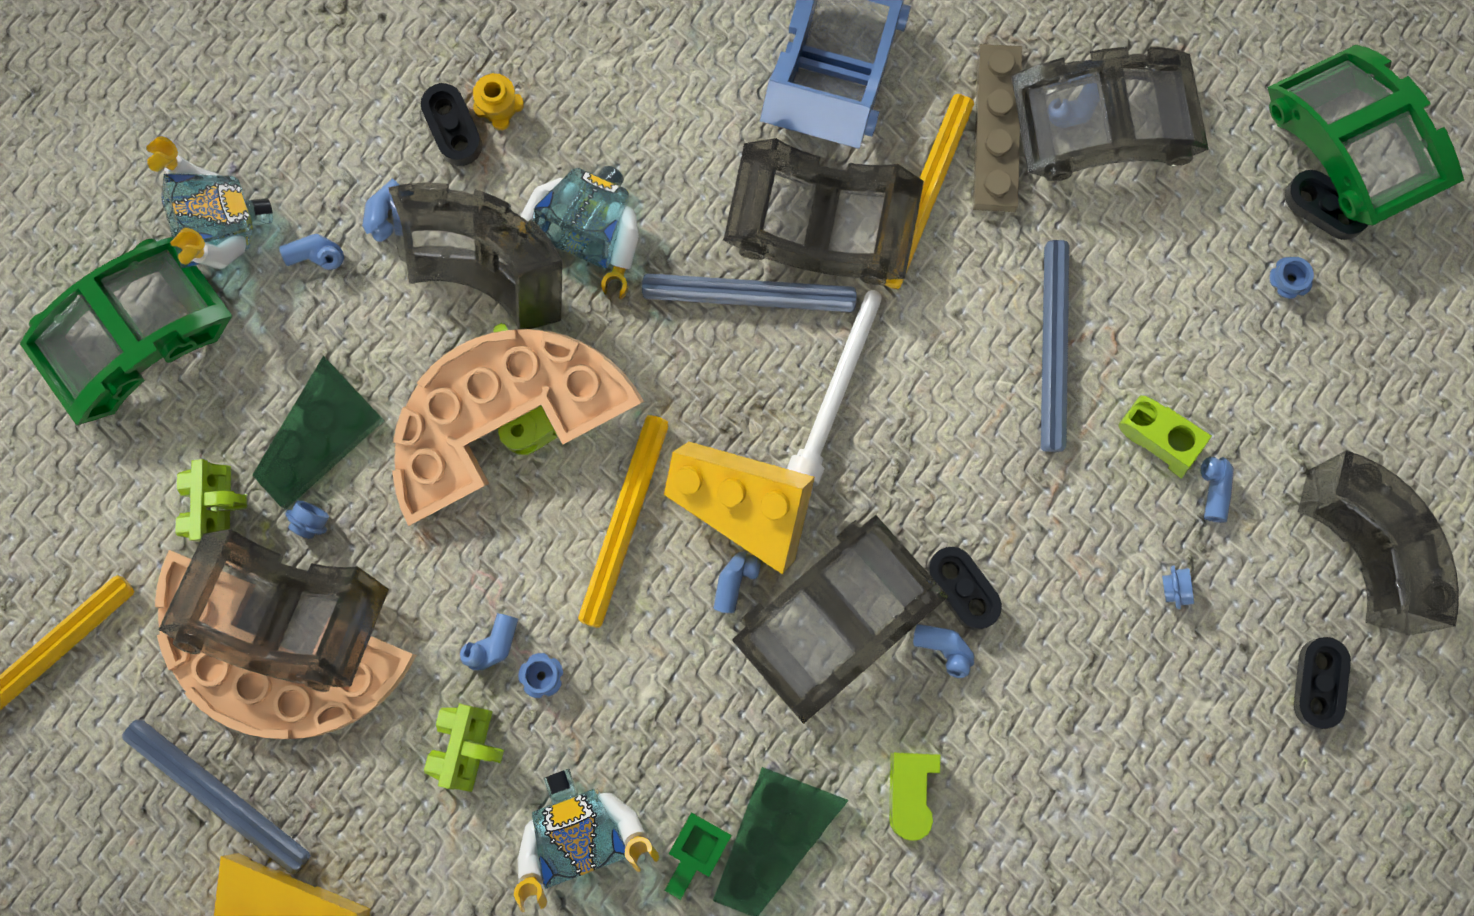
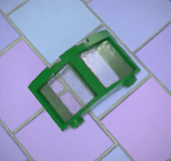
(1367, 133)
(119, 324)

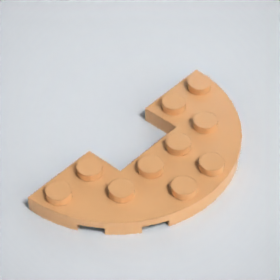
(486, 387)
(267, 704)

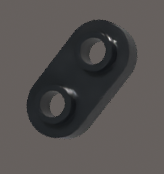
(451, 127)
(1324, 206)
(967, 586)
(1326, 685)

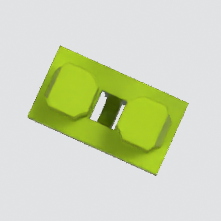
(207, 487)
(466, 747)

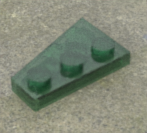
(316, 435)
(773, 838)

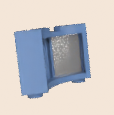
(836, 76)

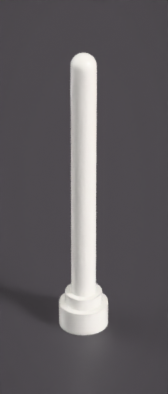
(808, 459)

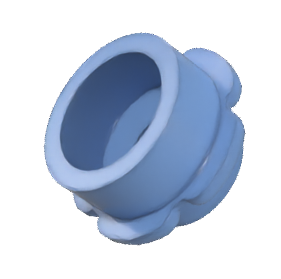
(1299, 269)
(307, 520)
(1178, 587)
(528, 675)

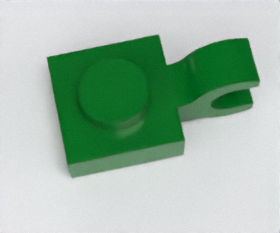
(698, 850)

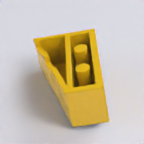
(743, 500)
(257, 890)

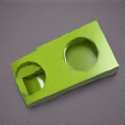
(527, 432)
(1164, 434)
(908, 793)

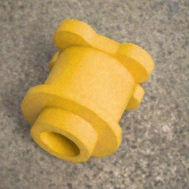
(500, 108)

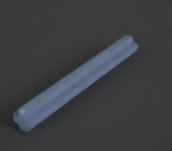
(749, 292)
(1055, 346)
(216, 796)

